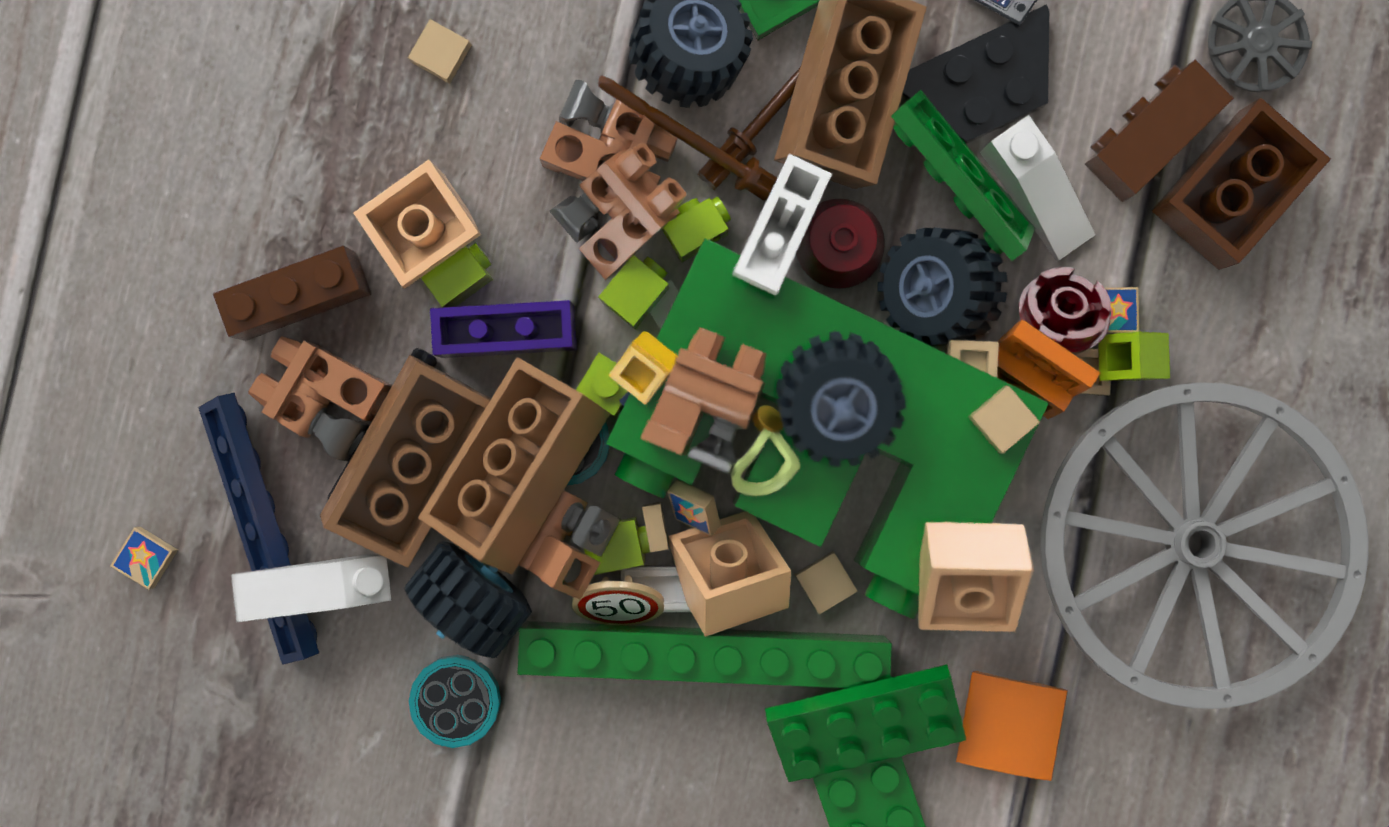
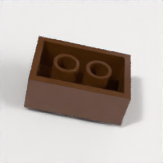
(1241, 184)

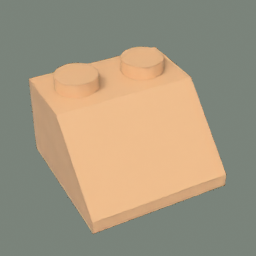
(417, 223)
(731, 574)
(973, 576)

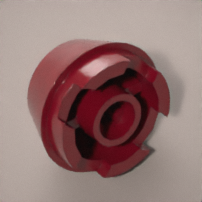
(841, 244)
(1067, 309)

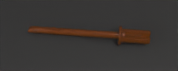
(739, 143)
(750, 175)

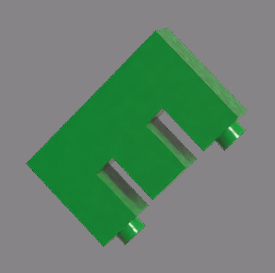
(944, 459)

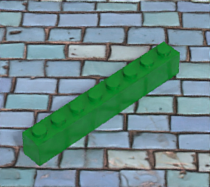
(691, 657)

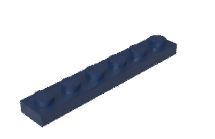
(254, 515)

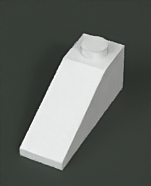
(1039, 186)
(782, 224)
(311, 587)

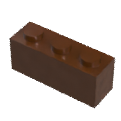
(1157, 129)
(292, 293)

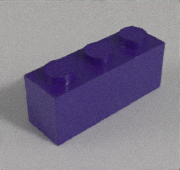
(503, 329)

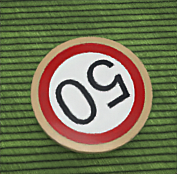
(619, 603)

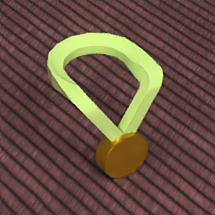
(769, 423)

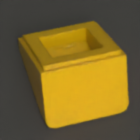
(644, 367)

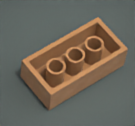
(851, 87)
(403, 461)
(514, 466)

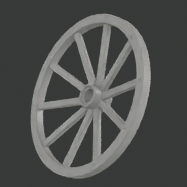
(1350, 571)

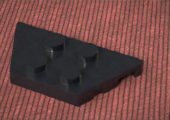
(989, 77)

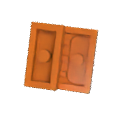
(1042, 367)
(1012, 726)

